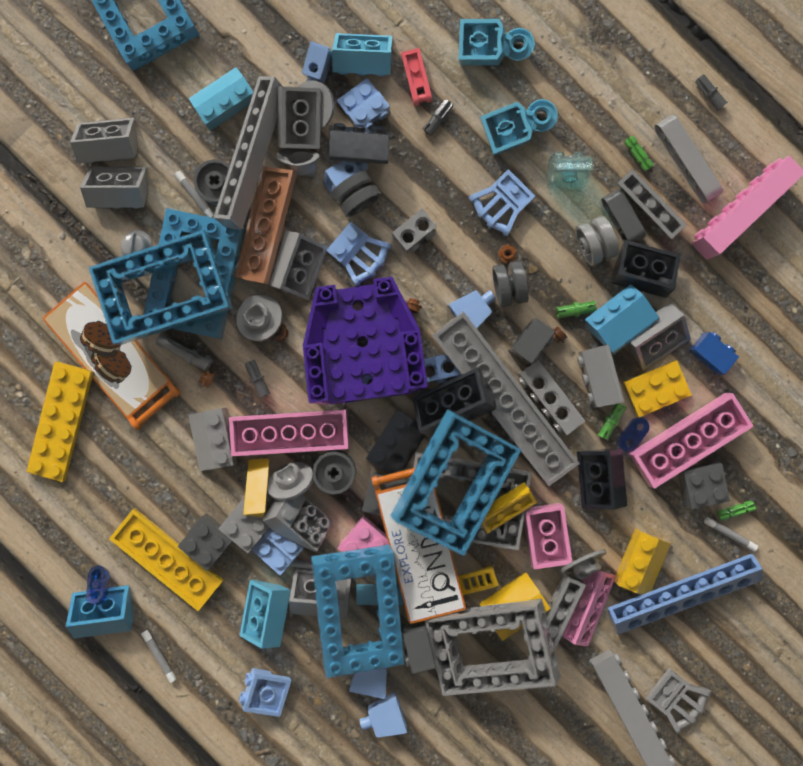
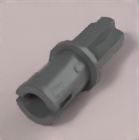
(711, 92)
(437, 117)
(257, 378)

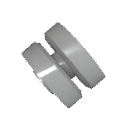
(597, 240)

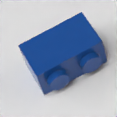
(714, 353)

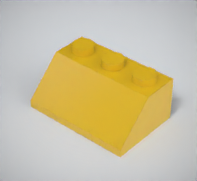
(641, 562)
(517, 590)

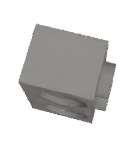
(410, 227)

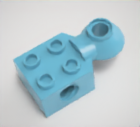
(487, 43)
(514, 124)

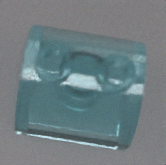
(569, 170)

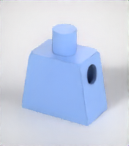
(318, 58)
(341, 171)
(474, 306)
(370, 683)
(385, 717)

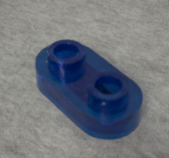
(632, 433)
(97, 585)

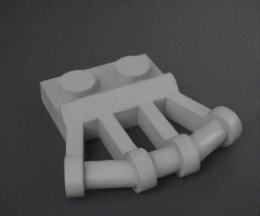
(667, 694)

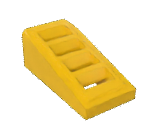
(479, 587)

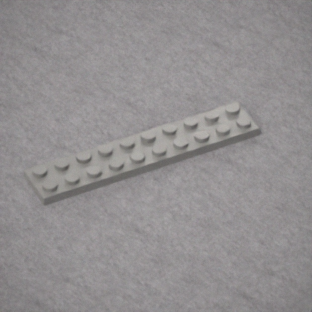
(514, 408)

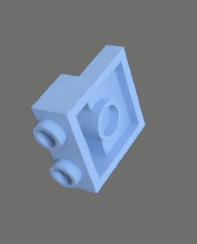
(364, 104)
(277, 550)
(264, 692)

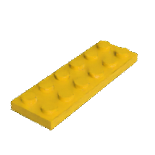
(60, 421)
(164, 560)

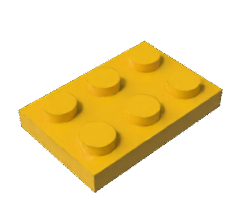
(657, 388)

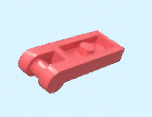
(416, 76)

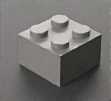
(243, 529)

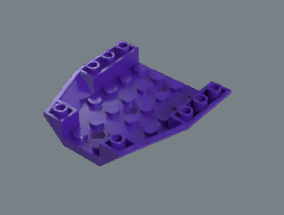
(338, 364)

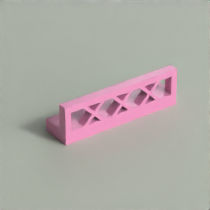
(588, 606)

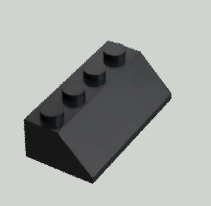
(464, 395)

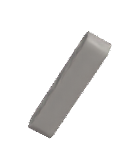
(688, 158)

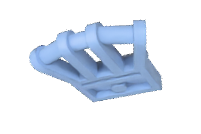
(511, 192)
(349, 244)

